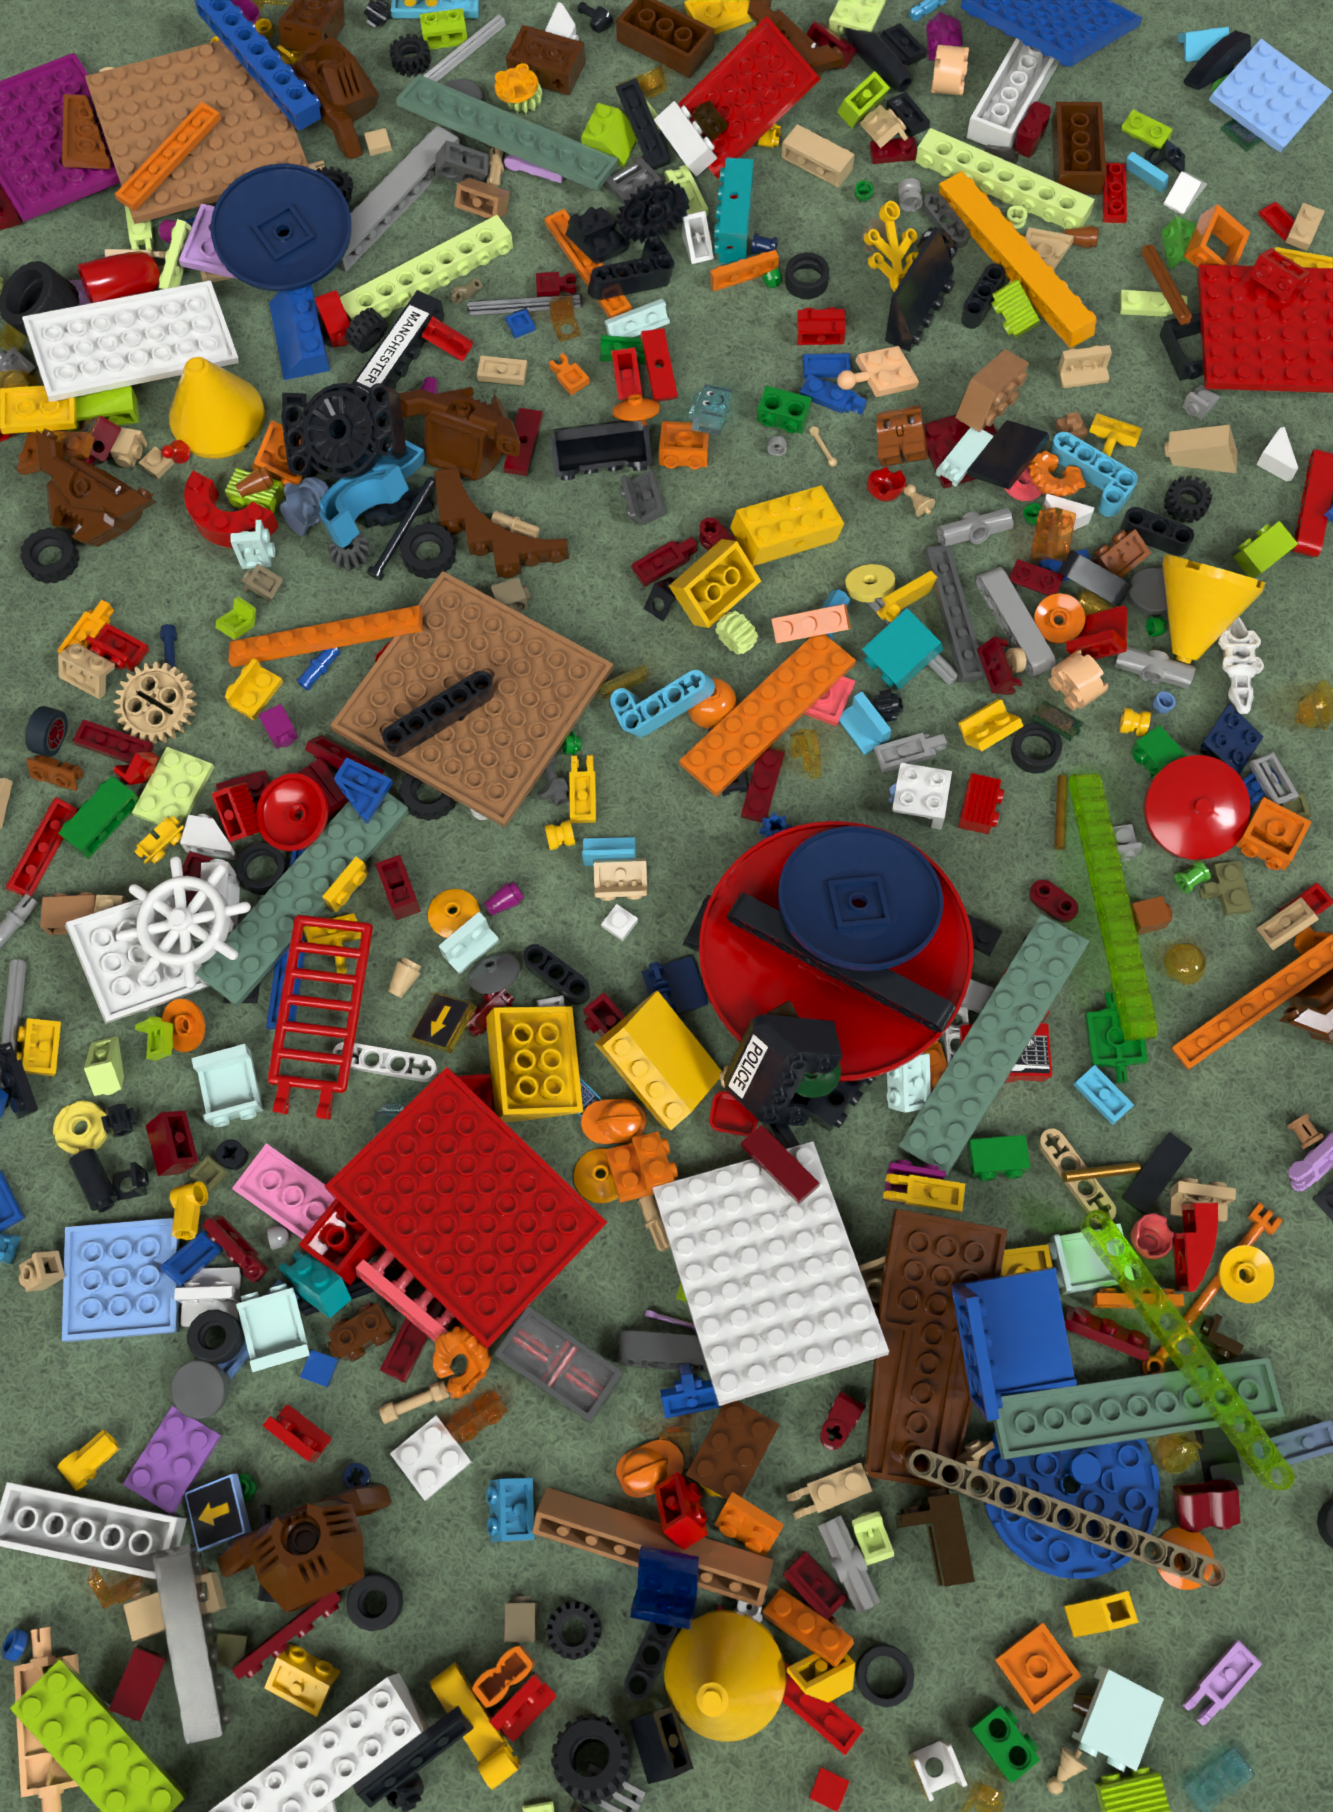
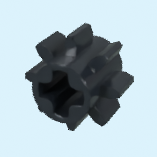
(377, 13)
(888, 705)
(119, 1120)
(407, 1794)

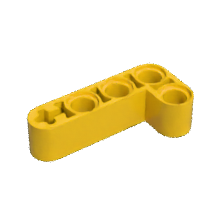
(484, 1741)

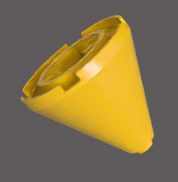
(215, 410)
(1203, 603)
(725, 1675)

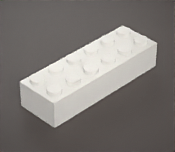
(1010, 94)
(86, 1529)

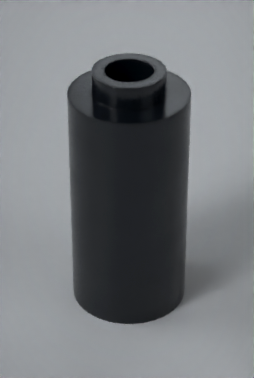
(93, 1180)

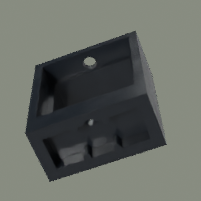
(1169, 334)

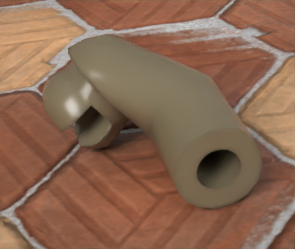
(465, 291)

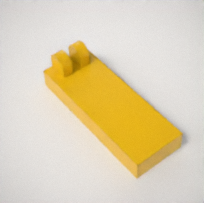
(906, 595)

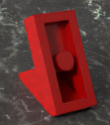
(626, 373)

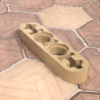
(1073, 1185)

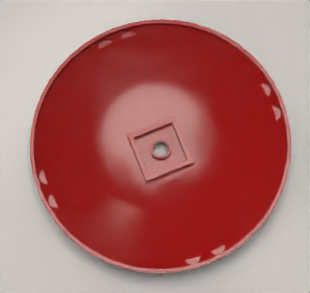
(752, 976)

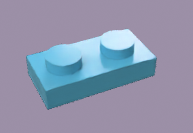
(1103, 1095)

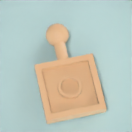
(884, 370)

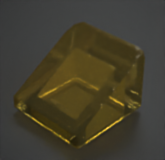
(11, 338)

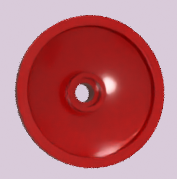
(280, 811)

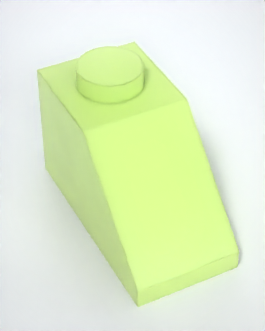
(104, 1066)

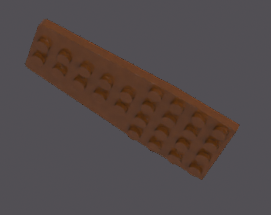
(922, 1384)

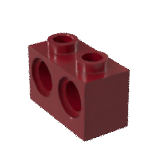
(398, 887)

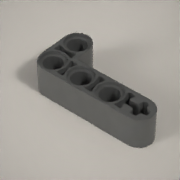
(660, 1350)

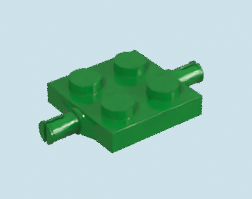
(1108, 1043)

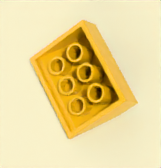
(660, 1060)
(533, 1062)

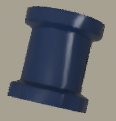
(763, 244)

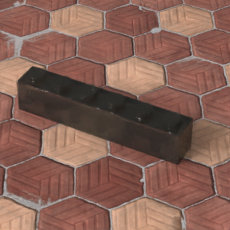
(191, 1643)

